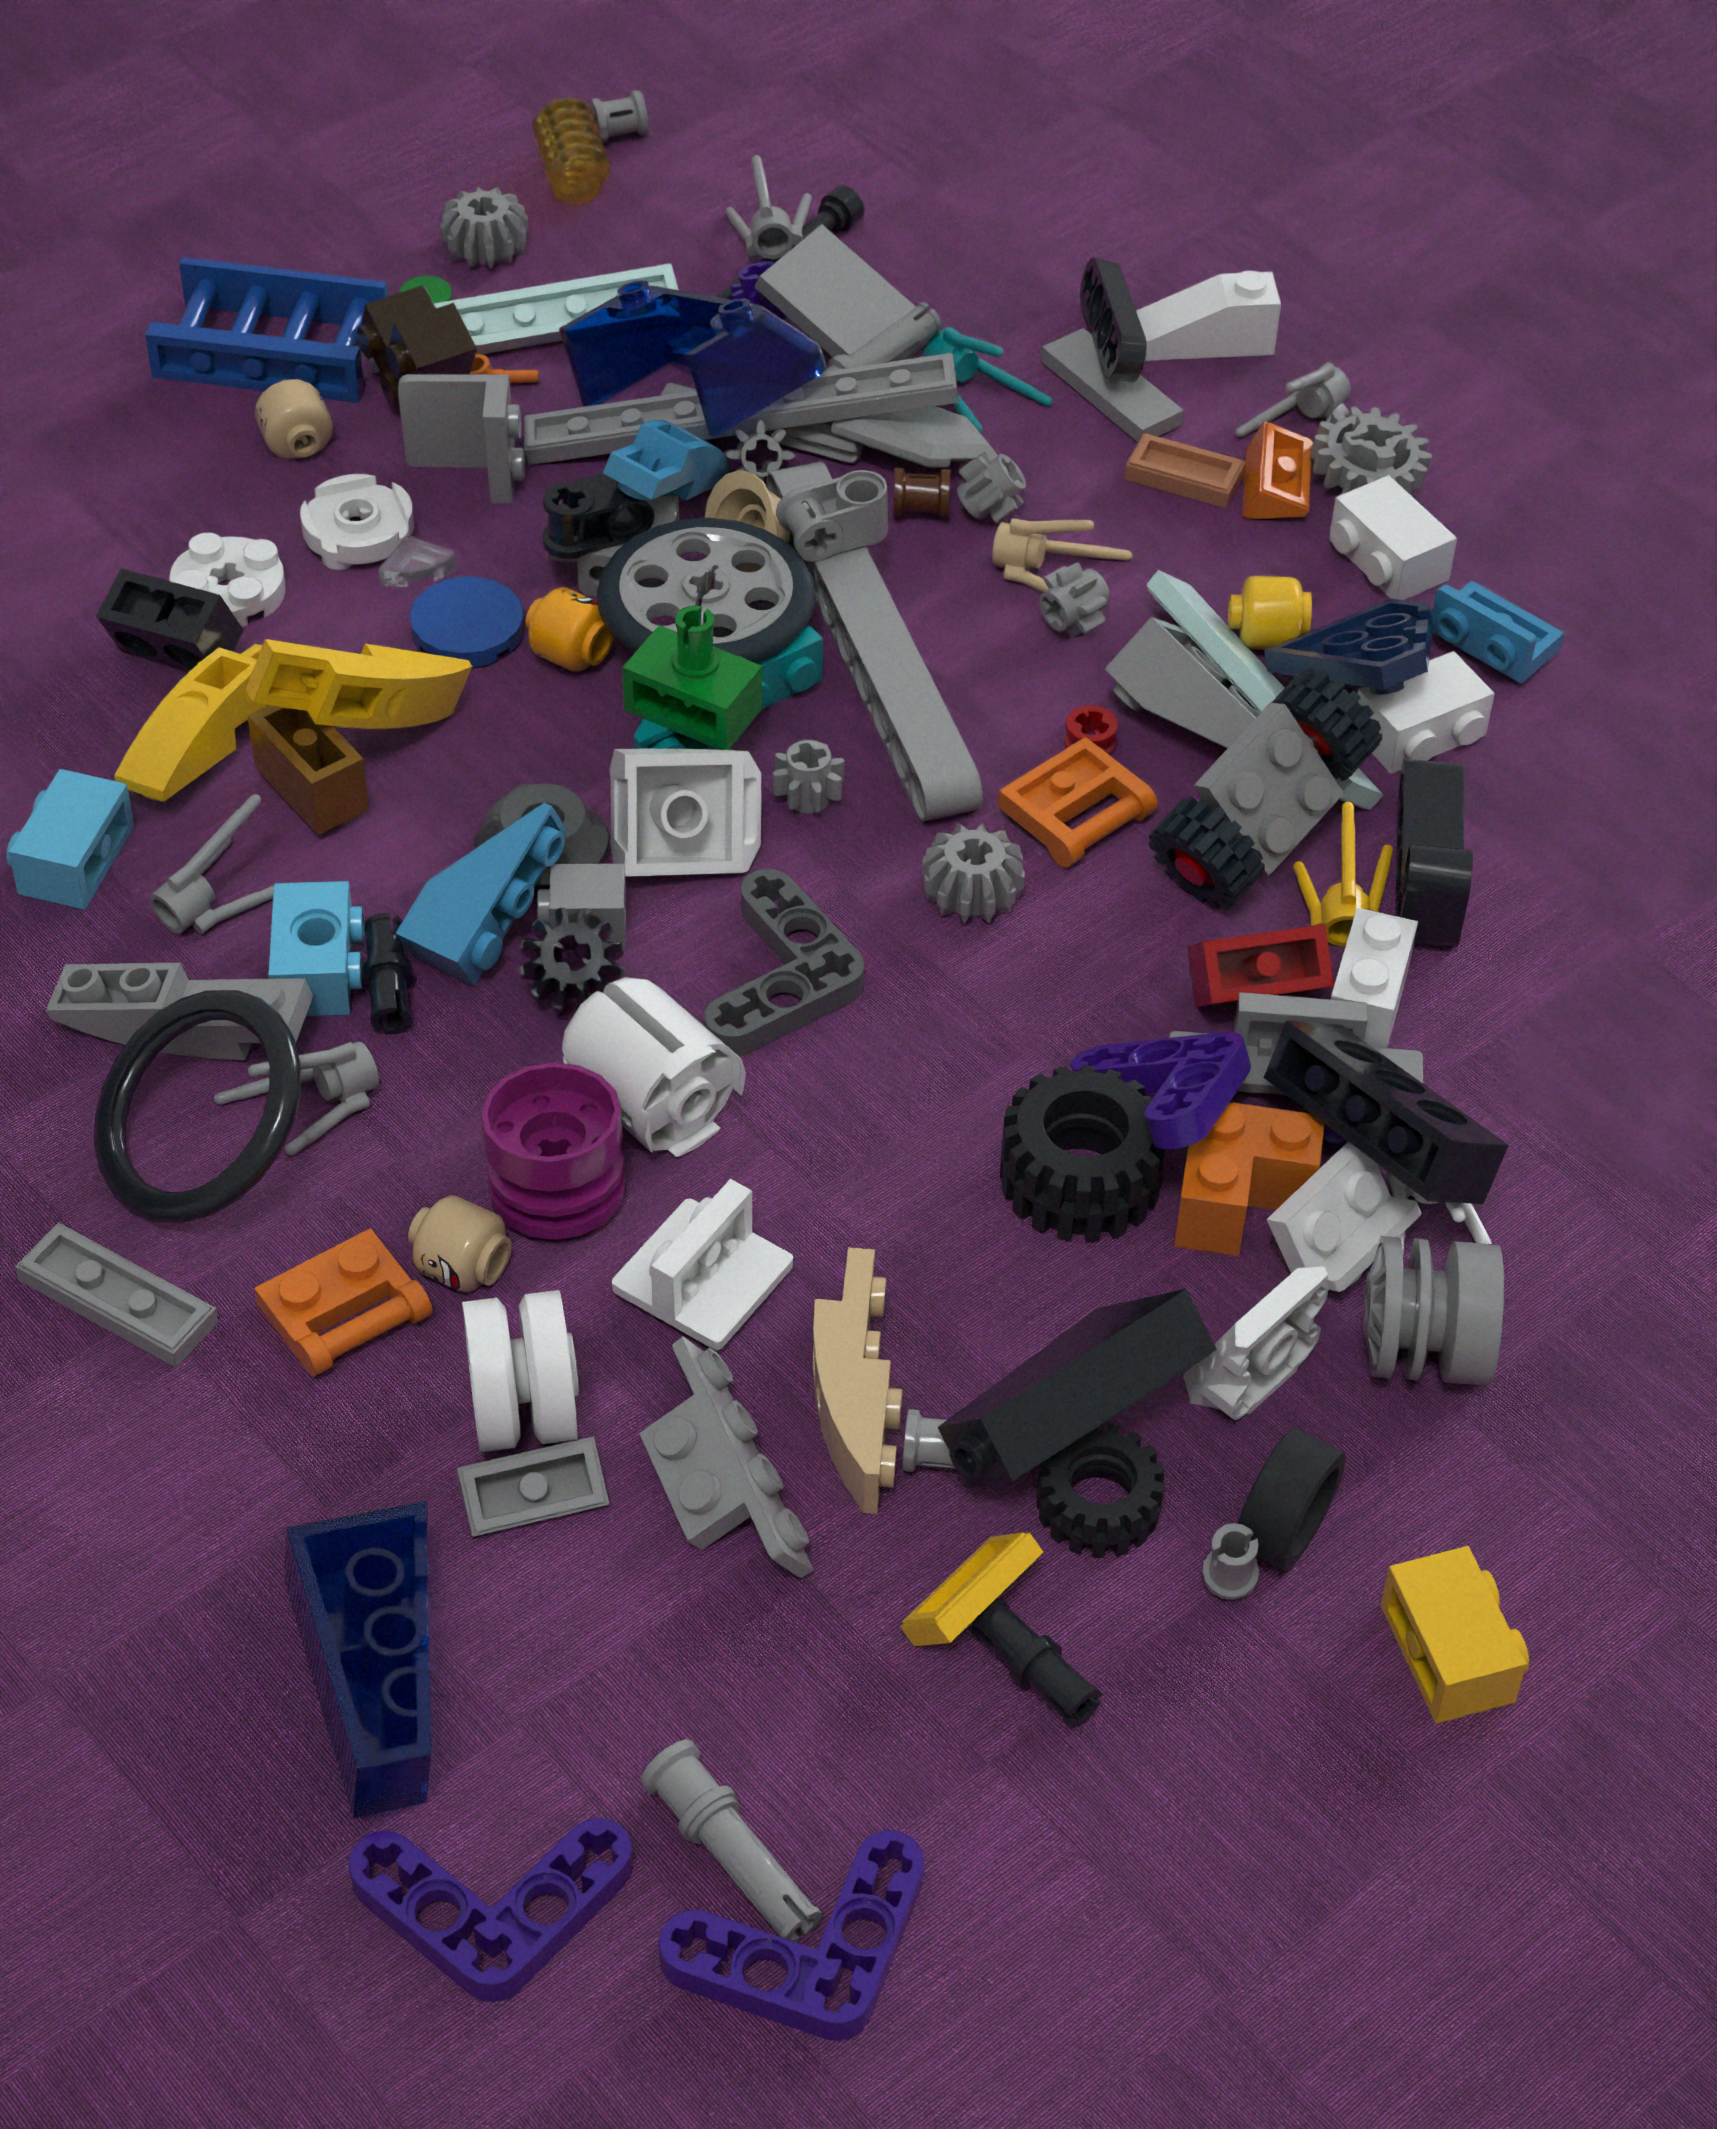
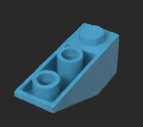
(473, 902)

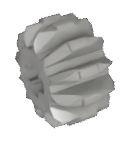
(484, 227)
(973, 872)

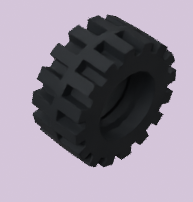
(1101, 1524)

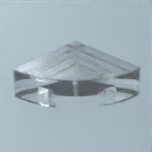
(416, 560)

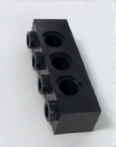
(1386, 1112)

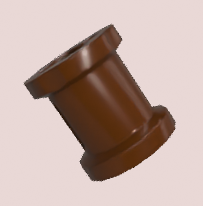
(921, 493)

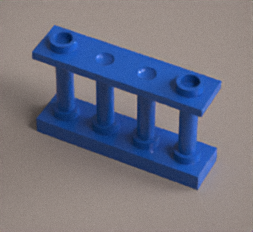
(255, 360)

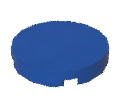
(467, 619)

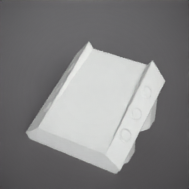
(1261, 1347)

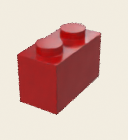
(1260, 964)

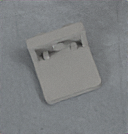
(463, 425)

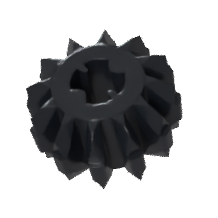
(586, 944)

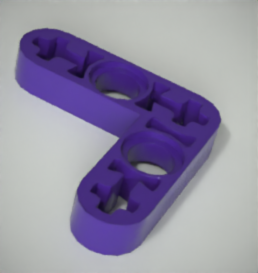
(1189, 1075)
(504, 1925)
(810, 1972)

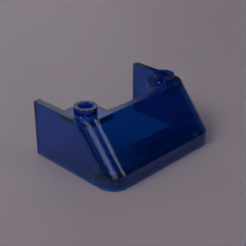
(734, 350)

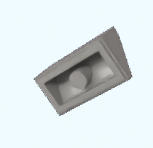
(532, 1486)

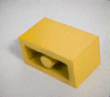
(1454, 1634)

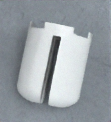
(658, 1059)

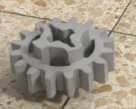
(1368, 448)

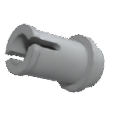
(1231, 1566)

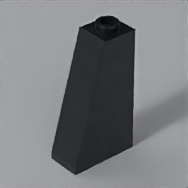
(1075, 1386)

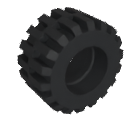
(1072, 1190)

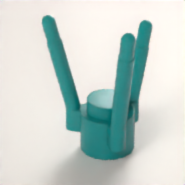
(967, 363)

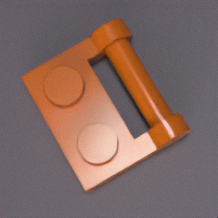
(1068, 786)
(332, 1290)

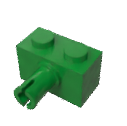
(691, 684)

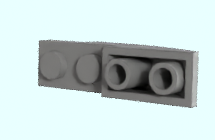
(121, 997)

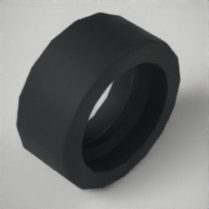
(1292, 1496)

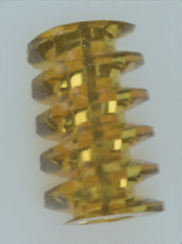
(571, 150)

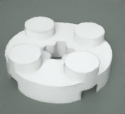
(384, 521)
(250, 565)

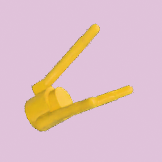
(1342, 899)

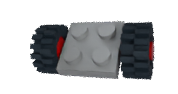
(1266, 789)

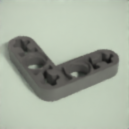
(801, 975)

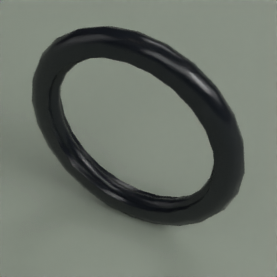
(260, 1151)

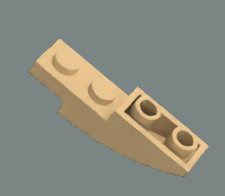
(854, 1383)

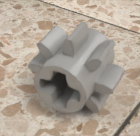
(749, 442)
(991, 486)
(1074, 599)
(808, 776)

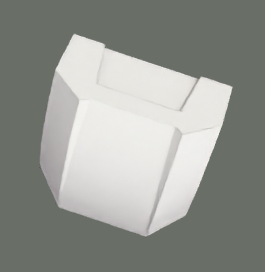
(684, 811)

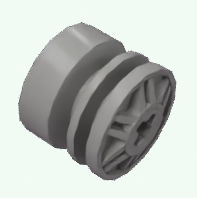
(1435, 1310)

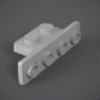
(1263, 1018)
(714, 1468)

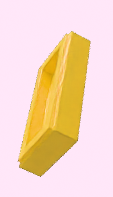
(970, 1589)

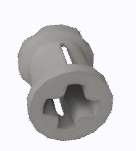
(620, 115)
(924, 1443)

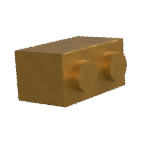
(309, 766)

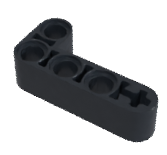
(1430, 852)

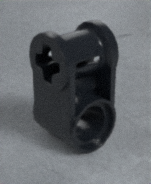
(594, 513)

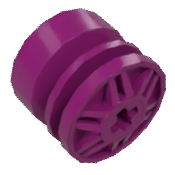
(554, 1150)

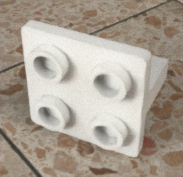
(705, 1267)

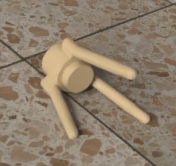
(1023, 546)

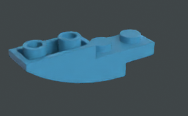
(666, 463)

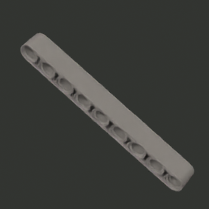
(888, 672)

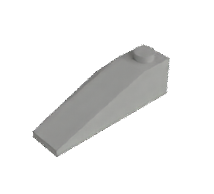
(1179, 682)

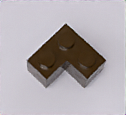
(414, 338)

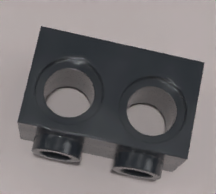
(167, 620)

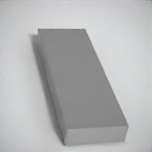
(1132, 406)
(117, 1294)

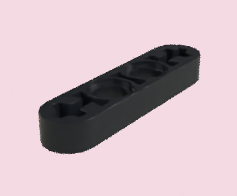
(1113, 320)

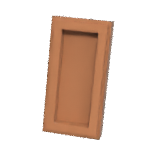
(1185, 470)

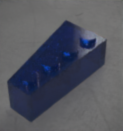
(366, 1638)

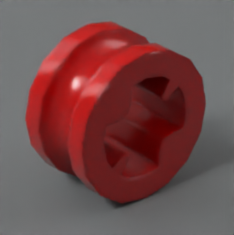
(1092, 719)

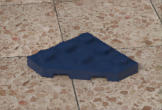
(1365, 649)

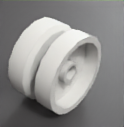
(521, 1370)

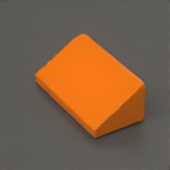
(1277, 474)

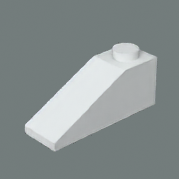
(1215, 319)

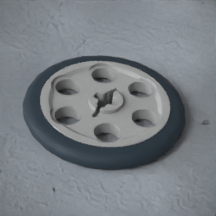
(726, 543)

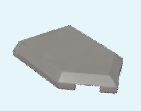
(918, 435)

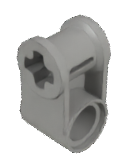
(841, 514)

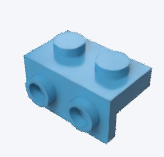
(1494, 630)

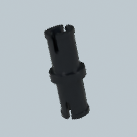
(387, 974)
(1036, 1663)

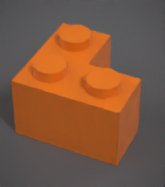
(1245, 1160)

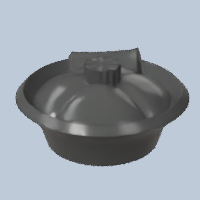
(586, 830)

